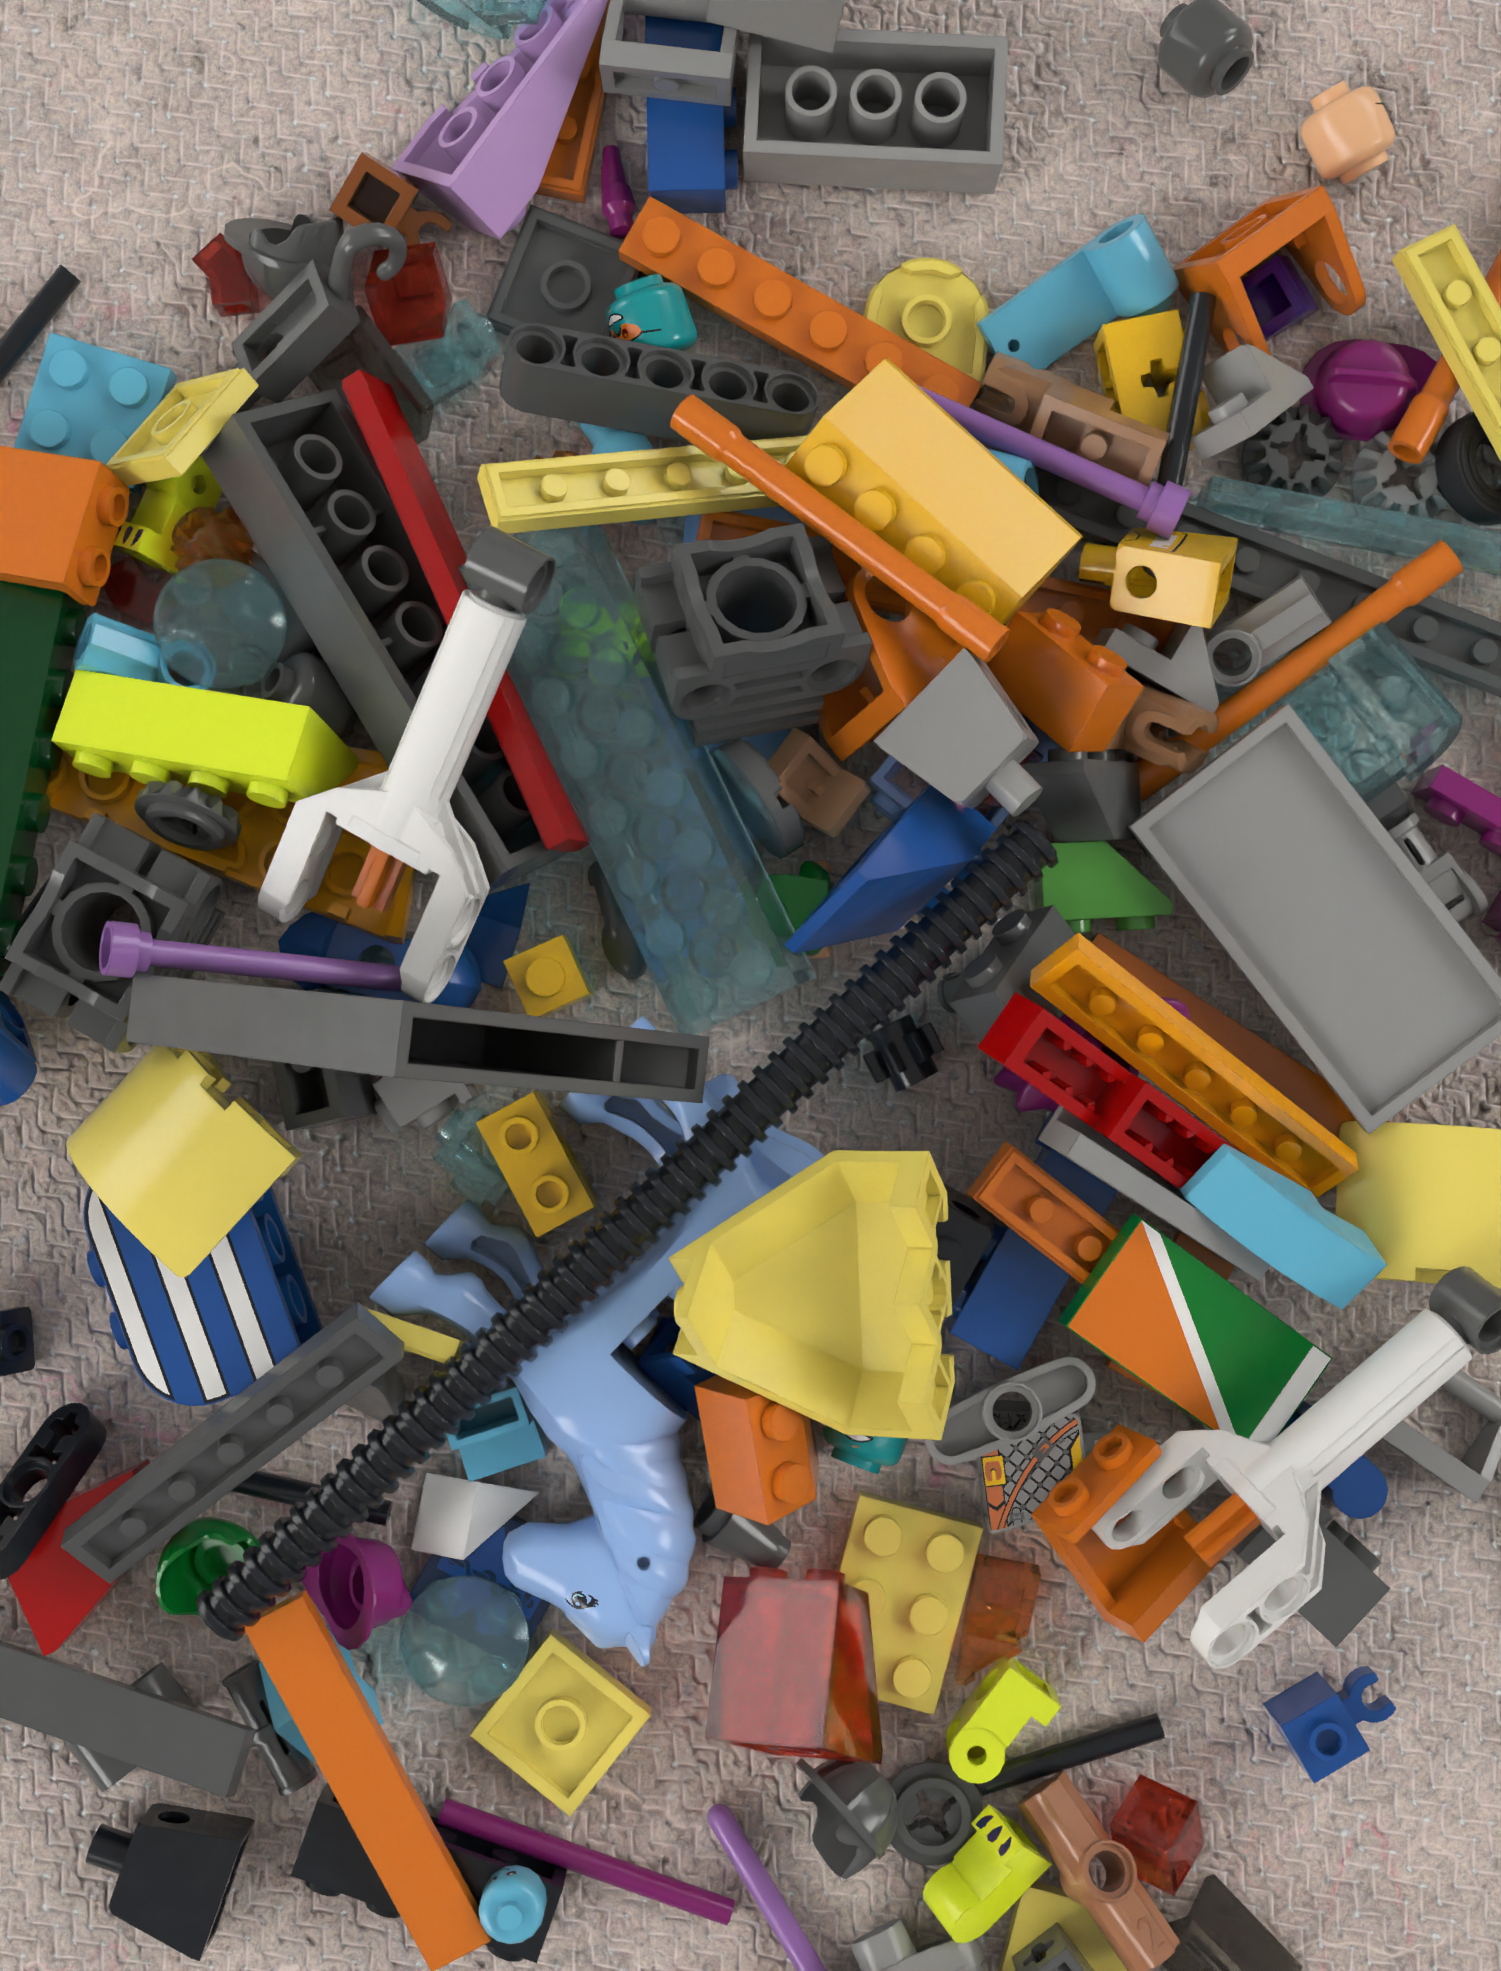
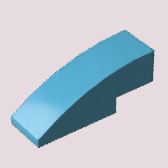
(1284, 1226)

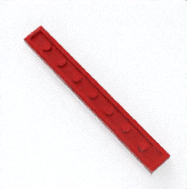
(440, 558)

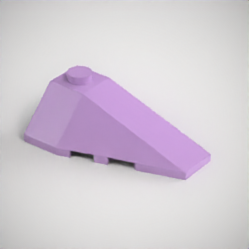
(497, 142)

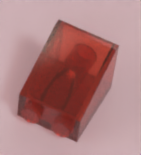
(795, 1668)

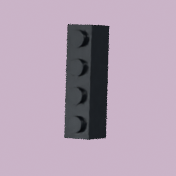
(337, 1864)

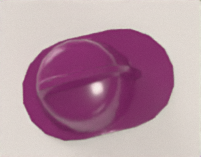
(1365, 385)
(358, 1588)

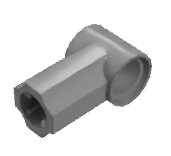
(1269, 630)

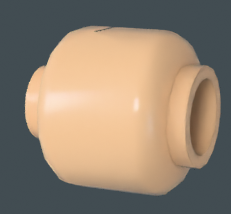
(1347, 132)

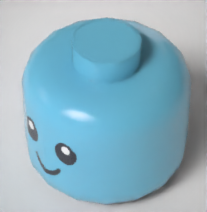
(512, 1904)

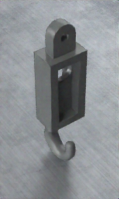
(311, 315)

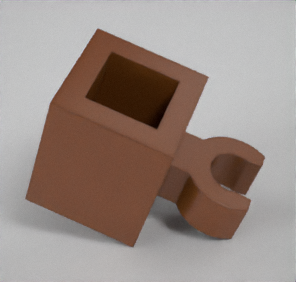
(384, 196)

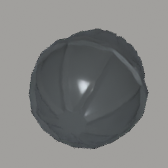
(279, 251)
(853, 1813)

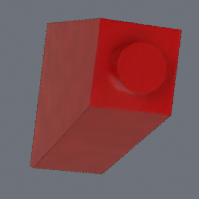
(55, 1586)

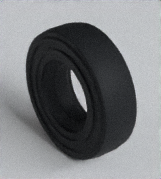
(1459, 473)

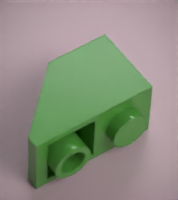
(1099, 884)

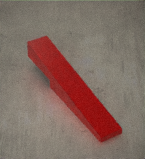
(1099, 1091)

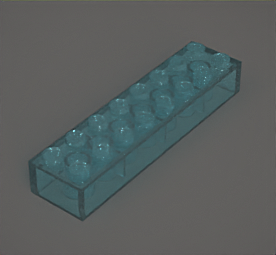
(648, 794)

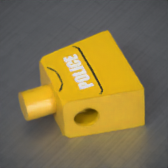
(1189, 570)

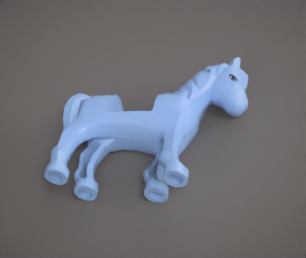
(587, 1391)

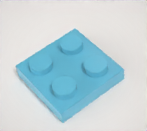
(89, 400)

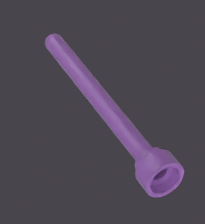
(1155, 504)
(129, 950)
(763, 1889)

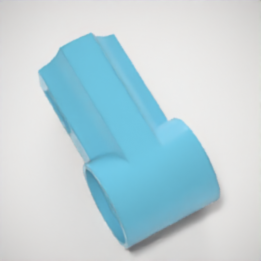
(121, 651)

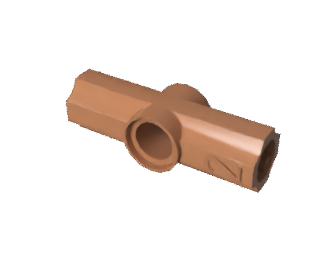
(1122, 1906)

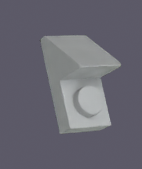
(1249, 394)
(1178, 668)

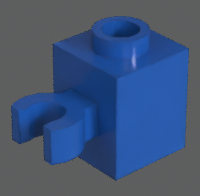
(1322, 1723)

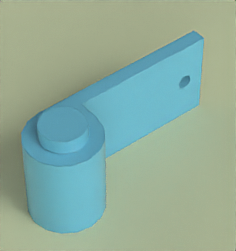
(1106, 278)

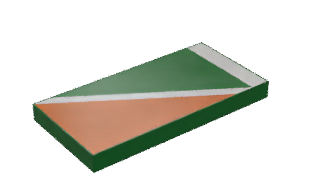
(1193, 1335)

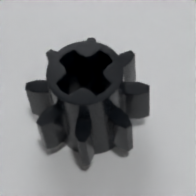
(903, 1053)

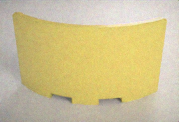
(178, 1155)
(1426, 1198)

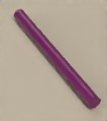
(586, 1861)

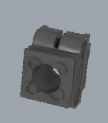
(750, 632)
(59, 943)

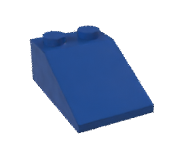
(898, 873)

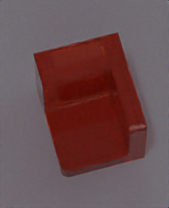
(414, 301)
(1160, 1832)

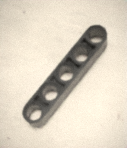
(642, 384)

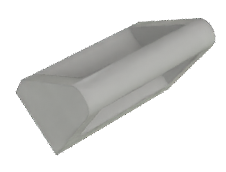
(662, 69)
(1477, 1467)

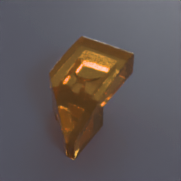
(995, 1613)

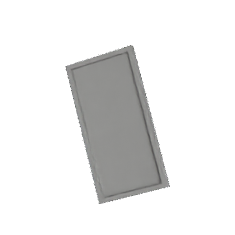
(1325, 918)

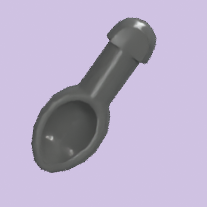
(617, 937)

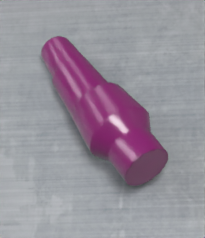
(616, 194)

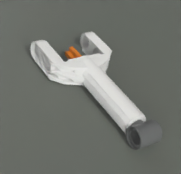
(408, 806)
(1283, 1478)

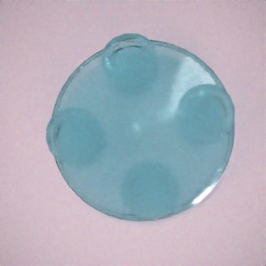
(220, 624)
(464, 1640)

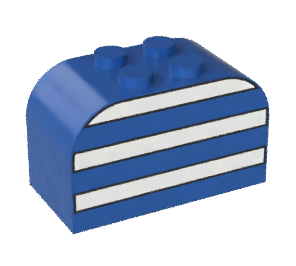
(218, 1326)

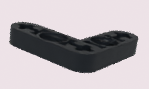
(71, 1439)

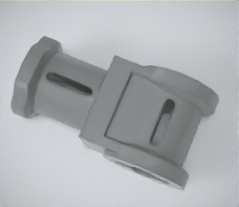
(1440, 871)

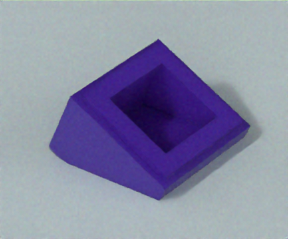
(1278, 296)

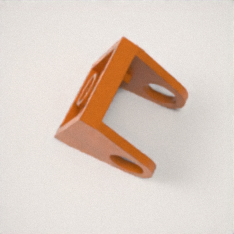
(1310, 232)
(898, 668)

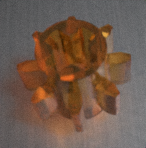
(210, 535)

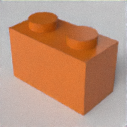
(1063, 681)

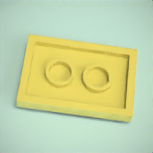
(916, 1581)

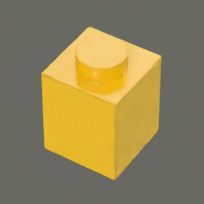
(548, 977)

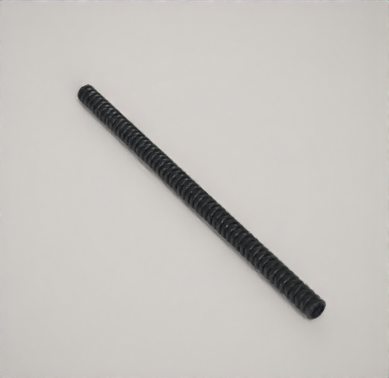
(621, 1235)

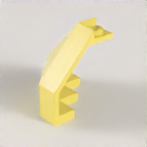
(830, 1295)

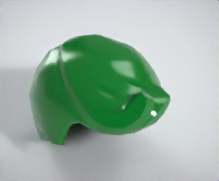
(196, 1559)

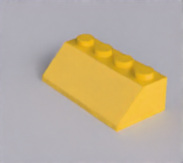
(934, 492)

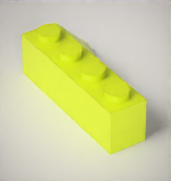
(200, 739)

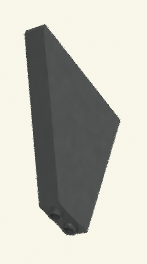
(416, 1039)

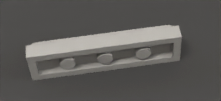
(1132, 1179)

